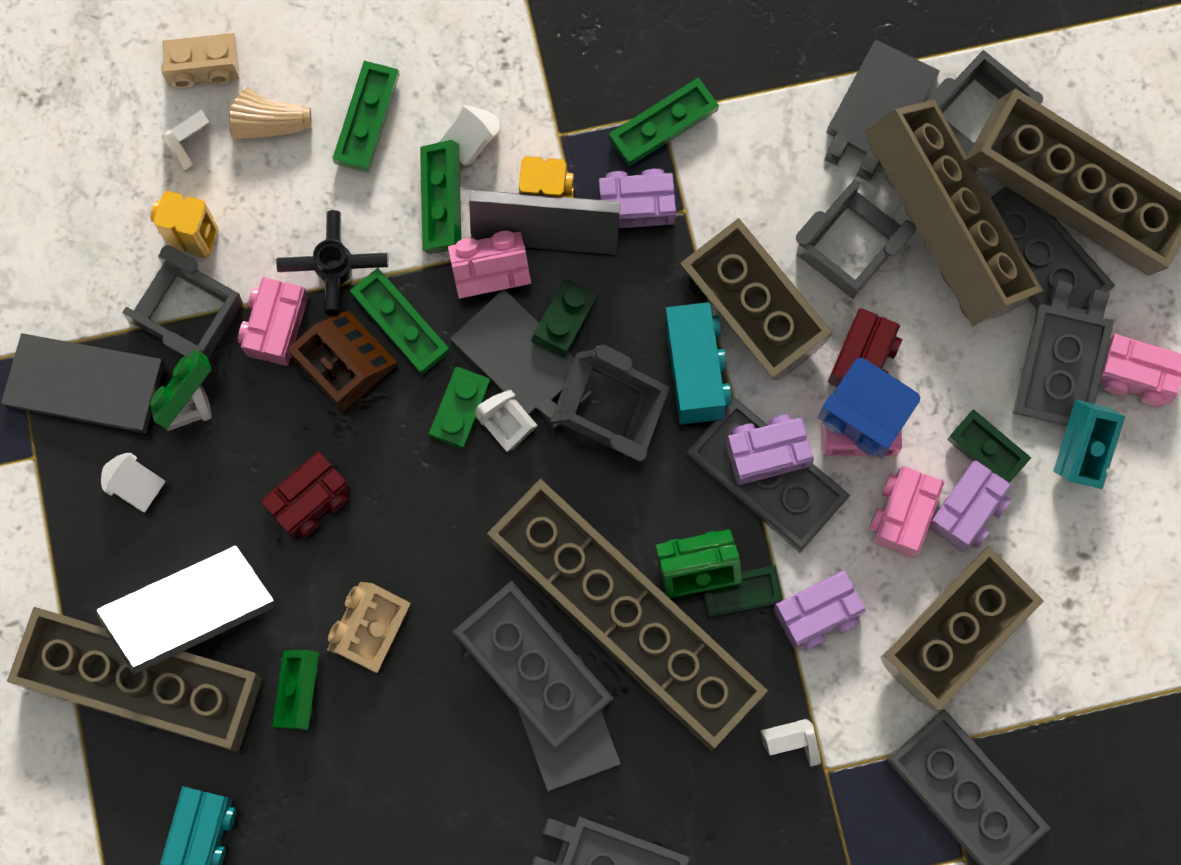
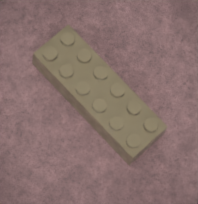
(1080, 182)
(952, 211)
(176, 695)

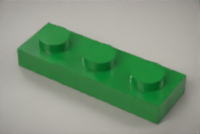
(366, 116)
(663, 122)
(440, 196)
(399, 321)

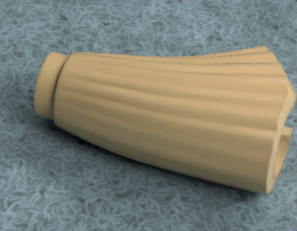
(260, 117)

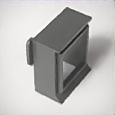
(990, 75)
(821, 222)
(185, 267)
(618, 368)

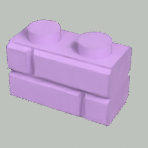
(642, 198)
(769, 449)
(970, 506)
(819, 611)

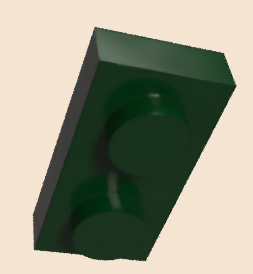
(564, 318)
(988, 446)

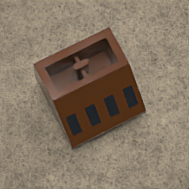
(342, 359)

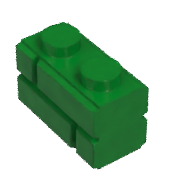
(699, 563)

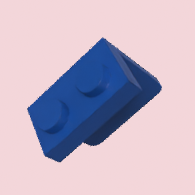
(869, 408)

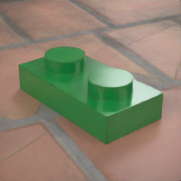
(187, 378)
(458, 407)
(295, 689)

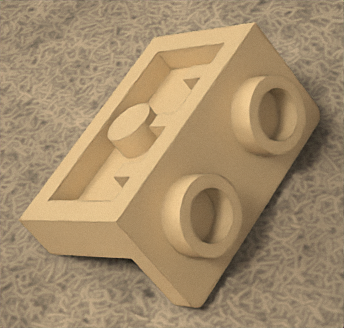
(200, 60)
(367, 625)

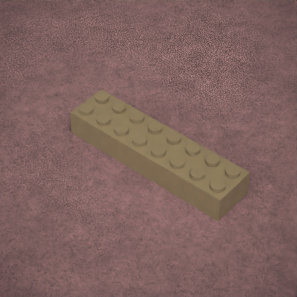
(626, 615)

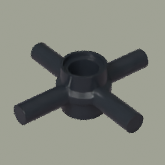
(335, 274)

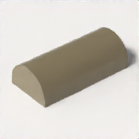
(757, 300)
(960, 630)

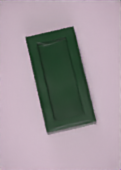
(758, 590)

